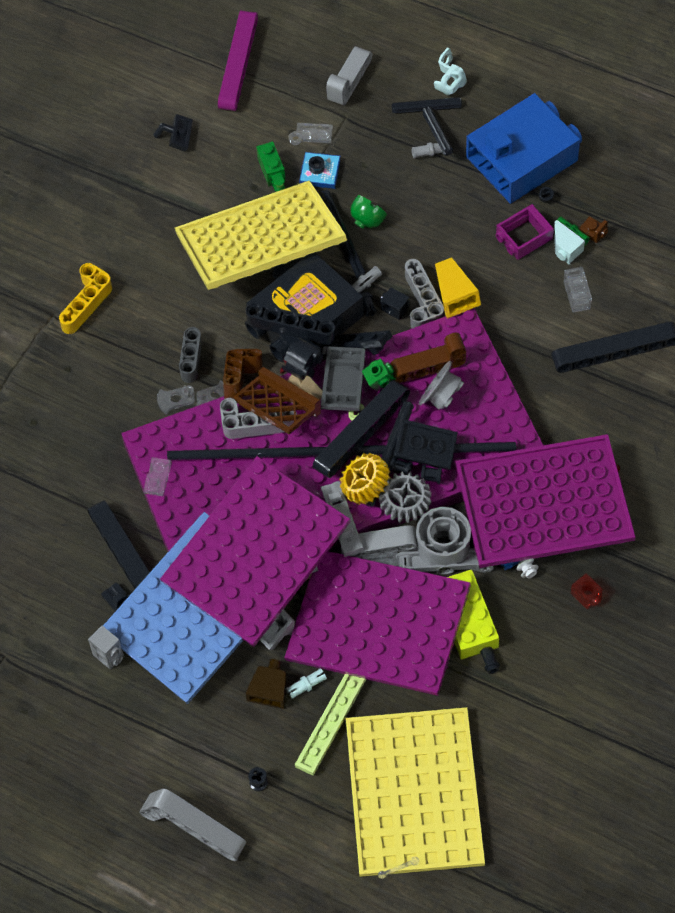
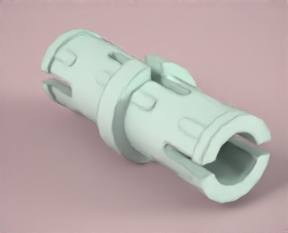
(306, 683)

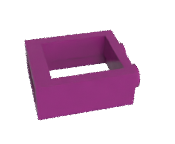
(538, 222)

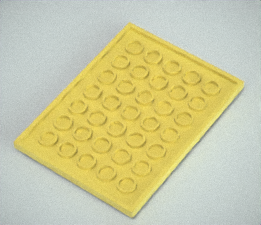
(260, 234)

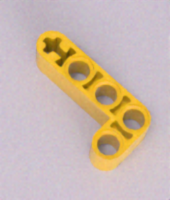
(71, 317)

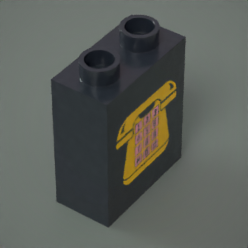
(311, 290)

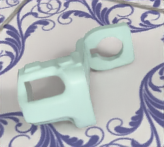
(453, 71)

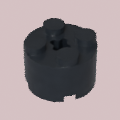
(302, 358)

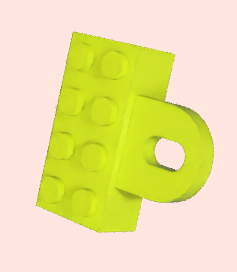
(476, 626)

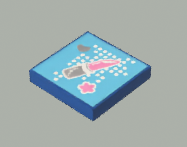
(328, 177)

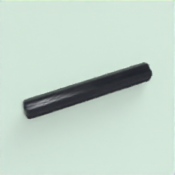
(435, 104)
(437, 131)

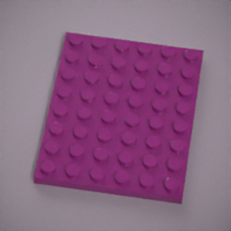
(544, 501)
(255, 551)
(378, 622)

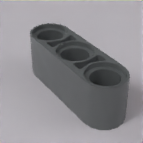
(190, 362)

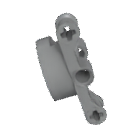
(442, 557)

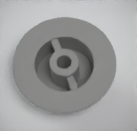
(442, 388)

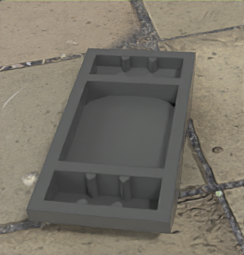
(343, 378)

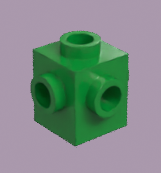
(378, 374)

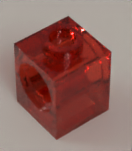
(583, 584)

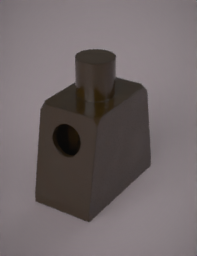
(268, 685)

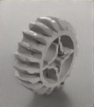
(418, 502)

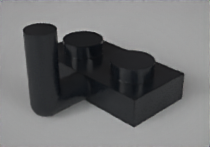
(179, 132)

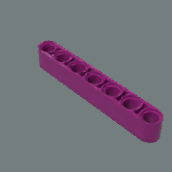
(237, 60)

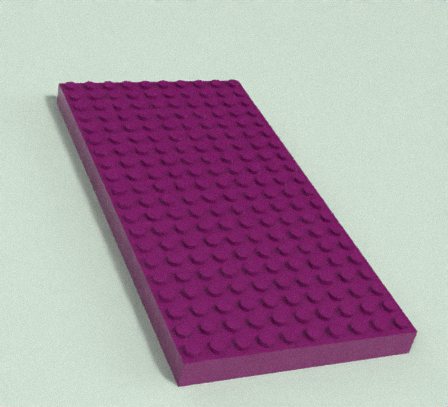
(480, 412)

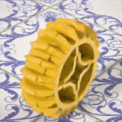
(364, 478)

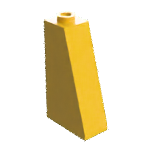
(456, 288)

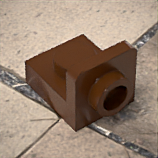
(594, 229)

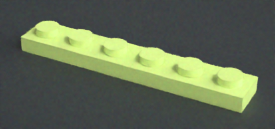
(329, 724)

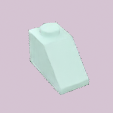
(567, 243)

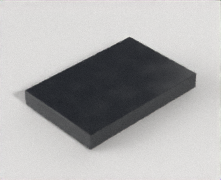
(425, 444)

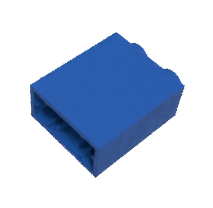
(539, 148)

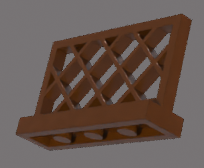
(287, 393)

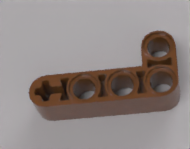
(430, 360)
(236, 364)

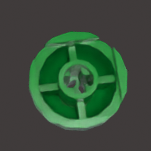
(366, 213)

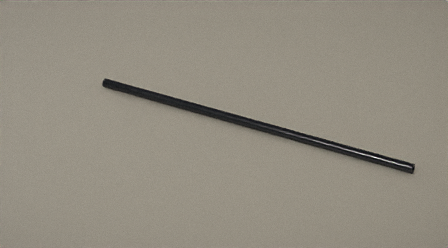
(315, 451)

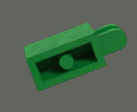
(271, 165)

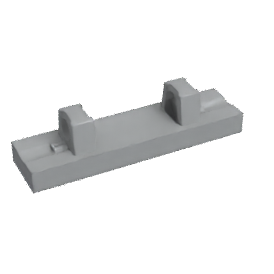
(349, 538)

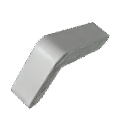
(193, 821)

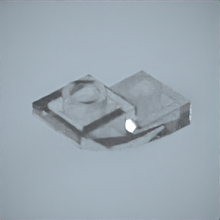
(157, 477)

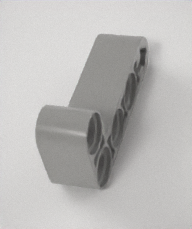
(342, 86)
(421, 293)
(240, 421)
(388, 541)

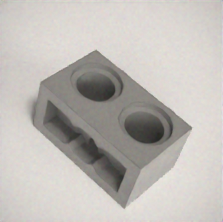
(106, 647)

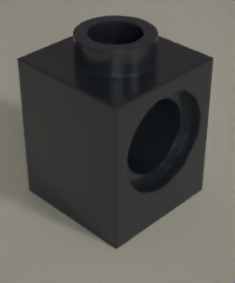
(394, 303)

